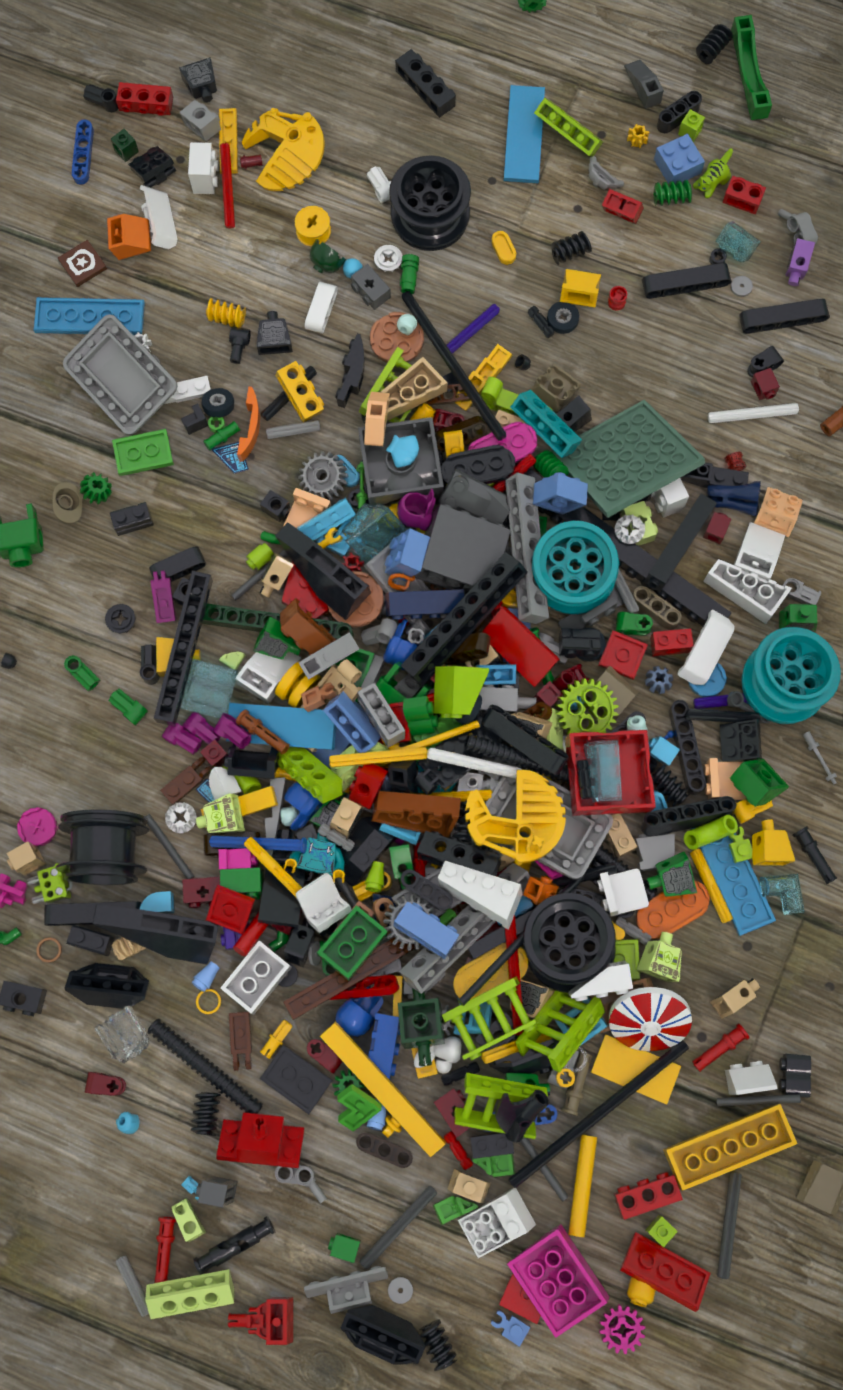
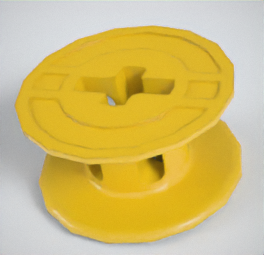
(312, 224)

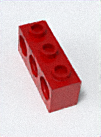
(157, 98)
(658, 1198)

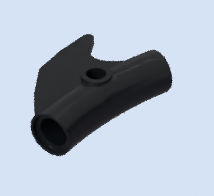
(518, 1116)

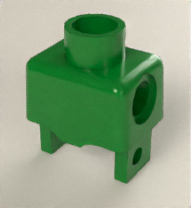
(21, 539)
(387, 684)

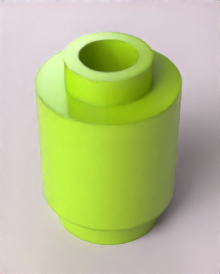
(259, 556)

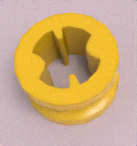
(560, 1081)

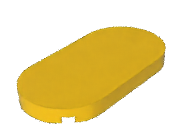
(471, 972)

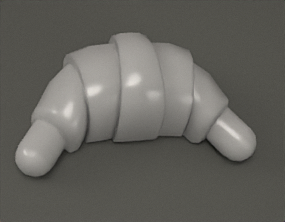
(601, 177)

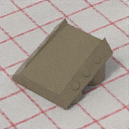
(555, 387)
(621, 690)
(822, 1188)

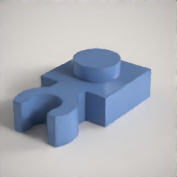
(514, 1329)

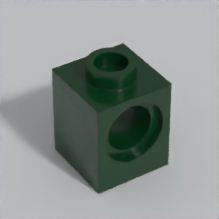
(124, 145)

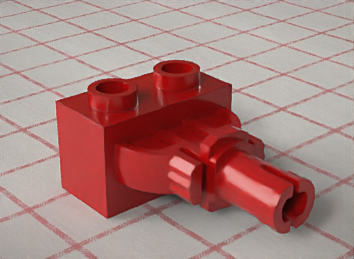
(272, 1320)

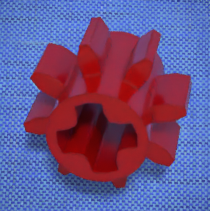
(351, 559)

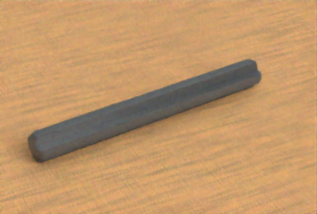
(729, 1225)
(394, 1231)

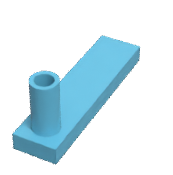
(327, 519)

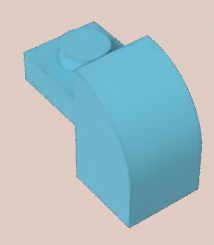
(159, 902)

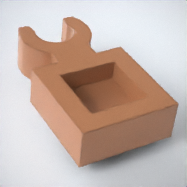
(315, 697)

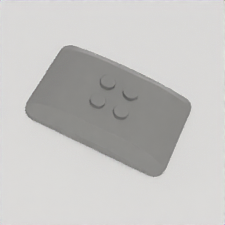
(120, 374)
(580, 836)

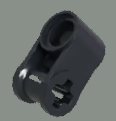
(767, 359)

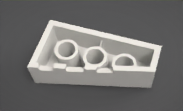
(747, 590)
(482, 891)

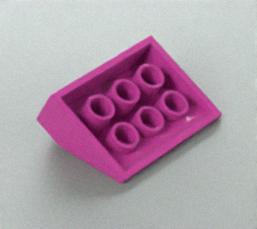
(558, 1281)

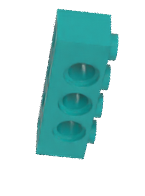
(546, 423)

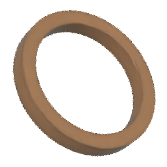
(38, 949)

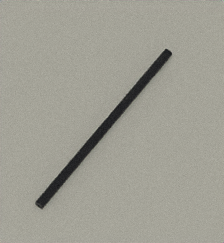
(505, 955)

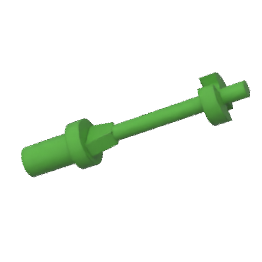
(361, 497)

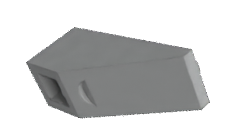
(328, 655)

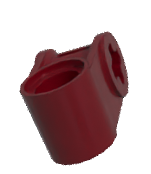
(445, 419)
(568, 677)
(326, 1058)
(101, 1084)

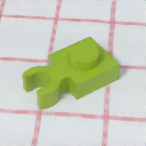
(740, 849)

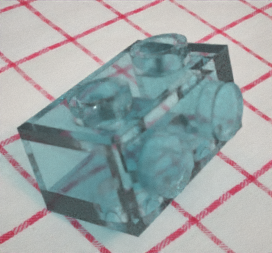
(737, 241)

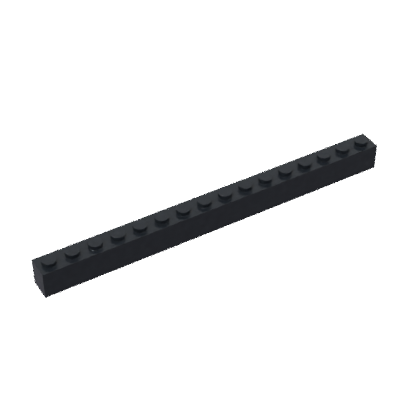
(639, 563)

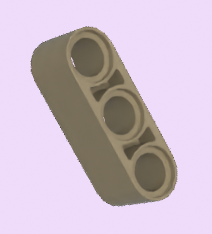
(658, 616)

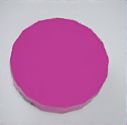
(37, 826)

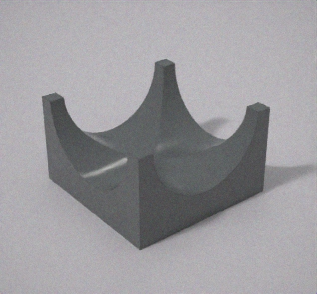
(390, 483)

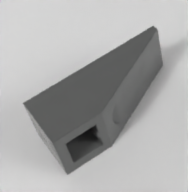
(645, 83)

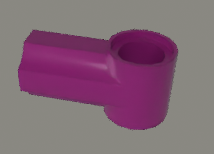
(198, 726)
(228, 729)
(182, 738)

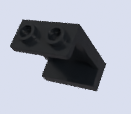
(252, 763)

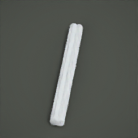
(752, 413)
(472, 762)

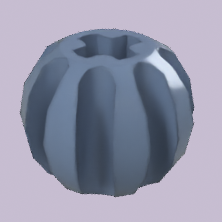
(659, 674)

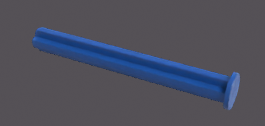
(265, 843)

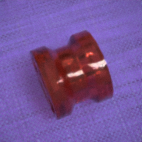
(735, 461)

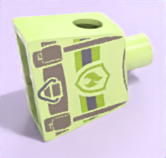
(222, 815)
(661, 959)

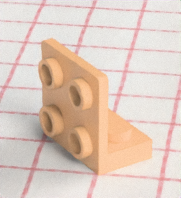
(305, 507)
(778, 511)

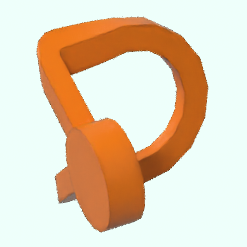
(400, 587)

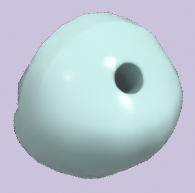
(406, 324)
(636, 723)
(288, 815)

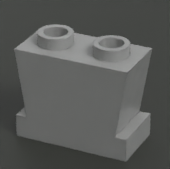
(654, 850)

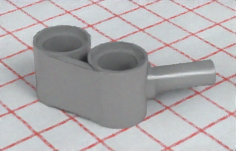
(800, 224)
(294, 1178)

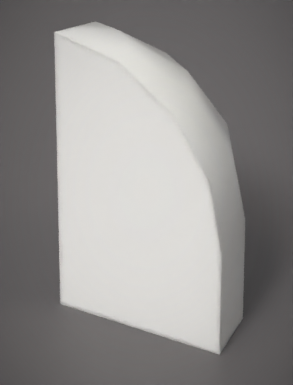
(222, 783)

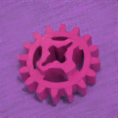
(632, 1328)

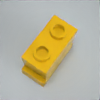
(580, 288)

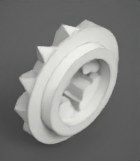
(388, 251)
(622, 532)
(190, 817)

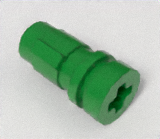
(409, 268)

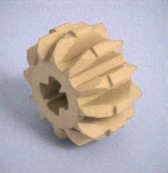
(125, 949)

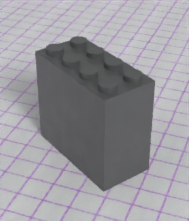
(461, 548)

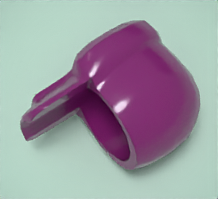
(416, 510)

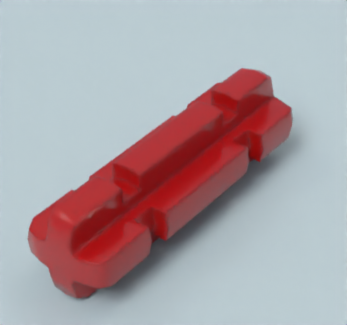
(458, 1150)

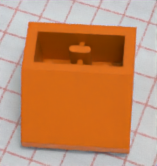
(128, 235)

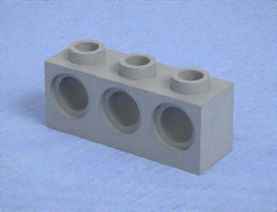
(381, 715)

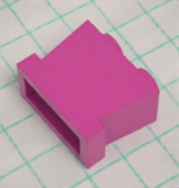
(237, 859)

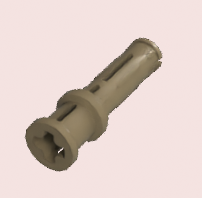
(575, 1094)

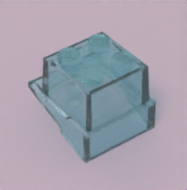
(372, 530)
(208, 689)

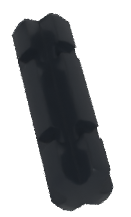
(541, 321)
(584, 779)
(460, 1073)

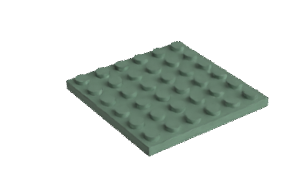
(630, 458)

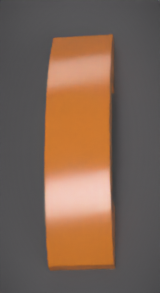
(247, 444)

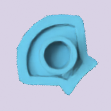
(403, 450)

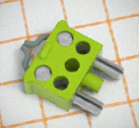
(59, 886)

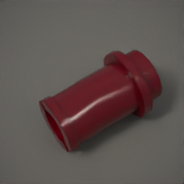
(250, 161)

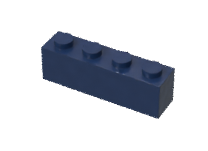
(421, 603)

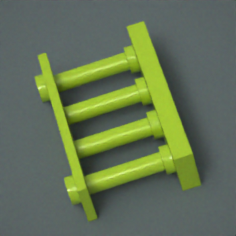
(388, 375)
(491, 998)
(571, 1039)
(494, 1089)

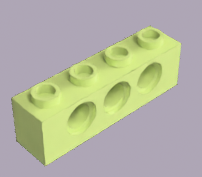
(189, 1294)

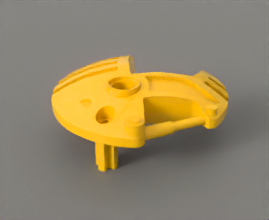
(294, 157)
(537, 814)

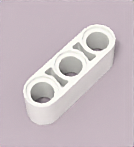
(321, 307)

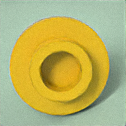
(391, 1126)

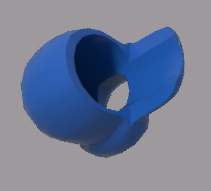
(399, 648)
(304, 802)
(358, 1014)

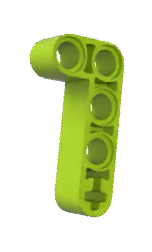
(497, 397)

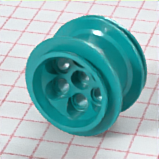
(592, 542)
(770, 689)

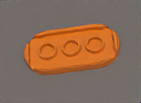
(672, 912)

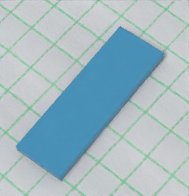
(523, 135)
(82, 314)
(291, 725)
(738, 887)

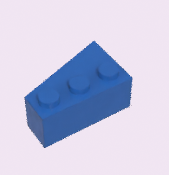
(384, 1043)

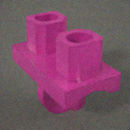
(9, 894)

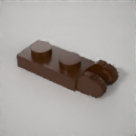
(185, 782)
(240, 1038)

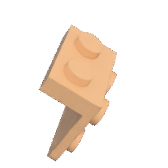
(719, 779)

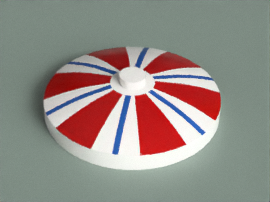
(650, 1019)

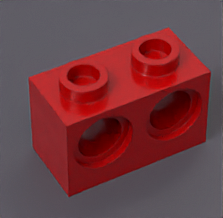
(743, 199)
(622, 206)

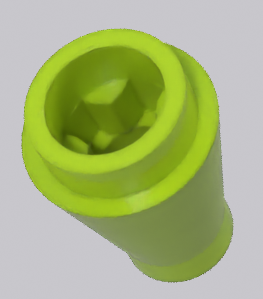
(375, 878)

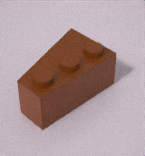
(304, 629)

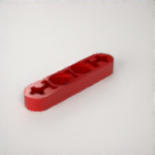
(383, 986)

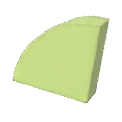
(232, 659)

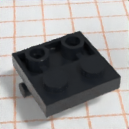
(153, 166)
(740, 741)

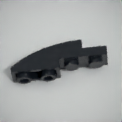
(354, 371)
(709, 475)

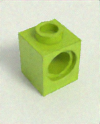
(691, 125)
(661, 1230)

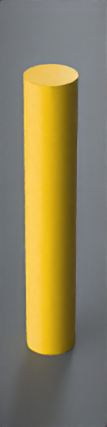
(582, 1186)

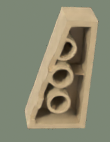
(414, 388)

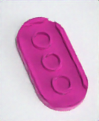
(519, 439)

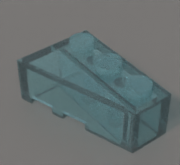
(604, 770)

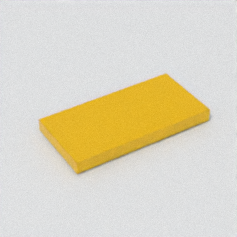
(623, 1064)

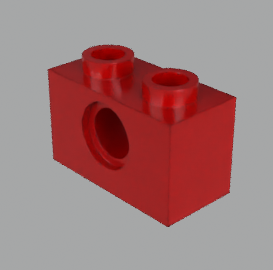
(671, 642)
(367, 785)

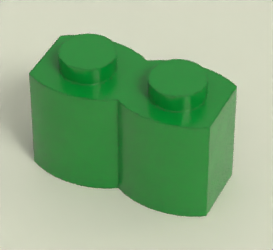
(420, 716)

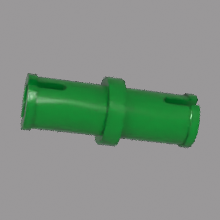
(221, 435)

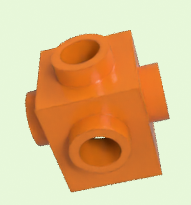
(540, 889)

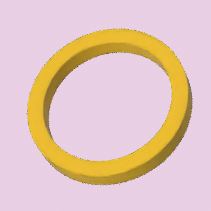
(210, 1012)

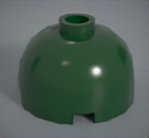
(325, 258)

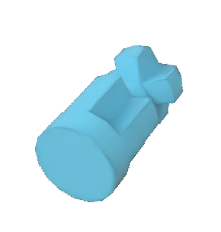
(190, 1185)

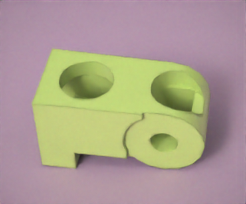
(187, 1220)

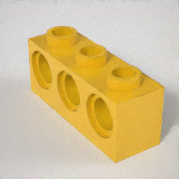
(299, 401)

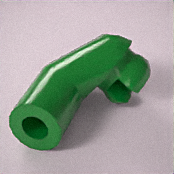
(269, 537)

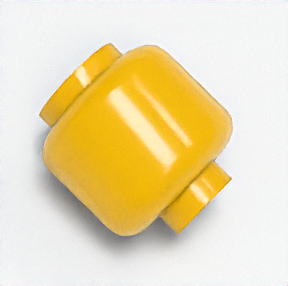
(640, 1293)

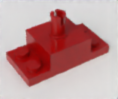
(260, 1141)

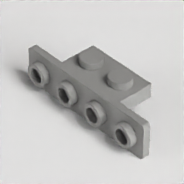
(347, 1291)

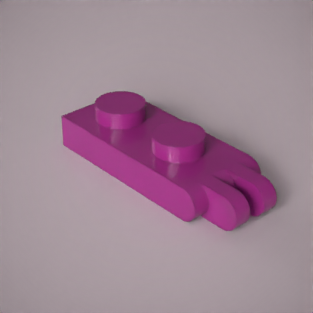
(163, 598)

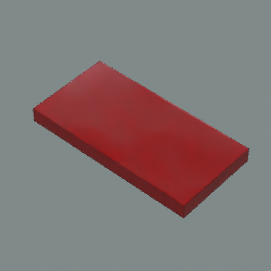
(520, 646)
(665, 1272)

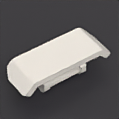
(160, 217)
(707, 649)

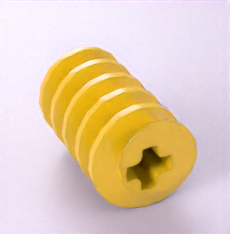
(225, 314)

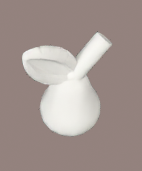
(449, 1051)

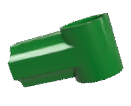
(82, 673)
(131, 709)

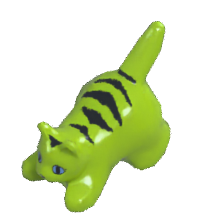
(716, 173)

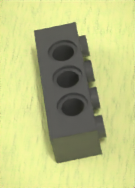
(216, 1191)

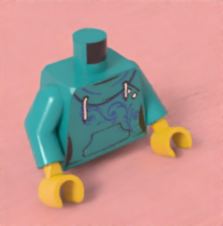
(319, 858)

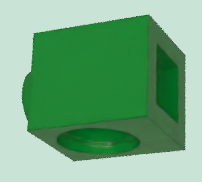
(344, 1247)

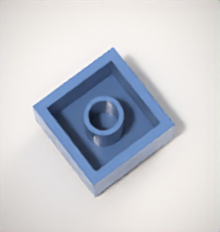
(679, 159)
(560, 493)
(407, 553)

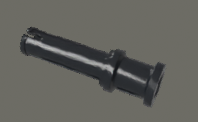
(810, 846)

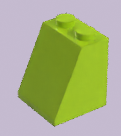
(457, 689)

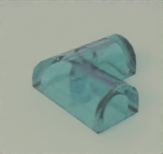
(788, 888)

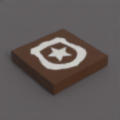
(82, 263)

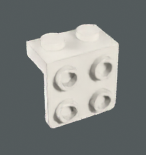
(623, 892)
(322, 903)

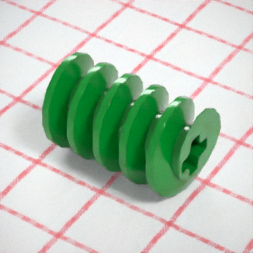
(672, 191)
(548, 464)

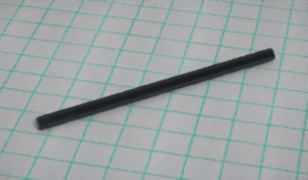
(454, 366)
(598, 1114)

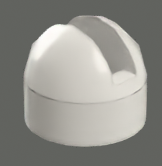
(443, 1066)

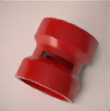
(617, 298)

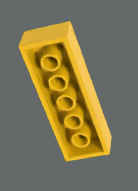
(730, 1146)

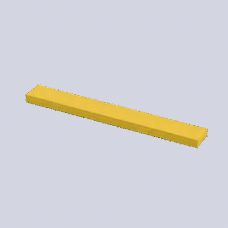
(383, 1089)

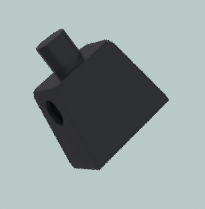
(576, 414)

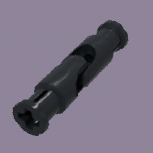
(227, 1249)

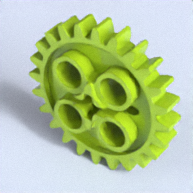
(600, 698)

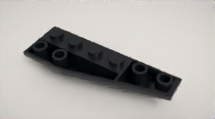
(324, 573)
(160, 932)

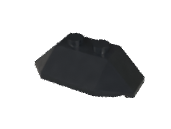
(368, 847)
(107, 985)
(530, 1063)
(383, 1335)

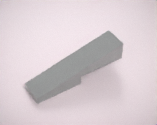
(273, 823)

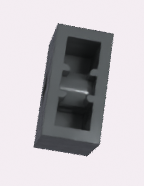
(370, 286)

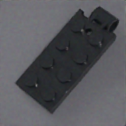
(431, 778)

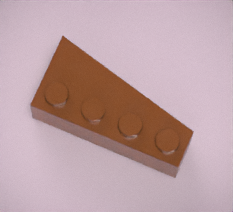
(417, 811)

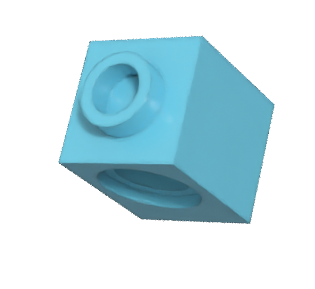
(662, 750)

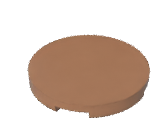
(386, 338)
(369, 608)

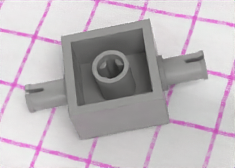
(505, 698)

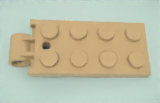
(343, 674)

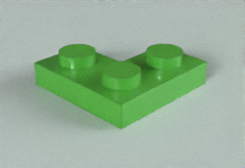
(360, 1107)

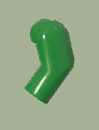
(7, 938)
(280, 941)

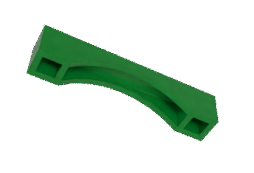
(755, 91)

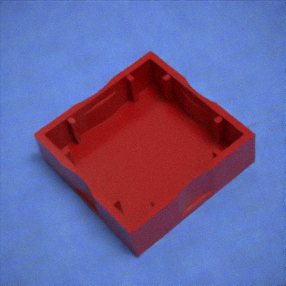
(634, 771)

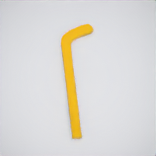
(438, 738)

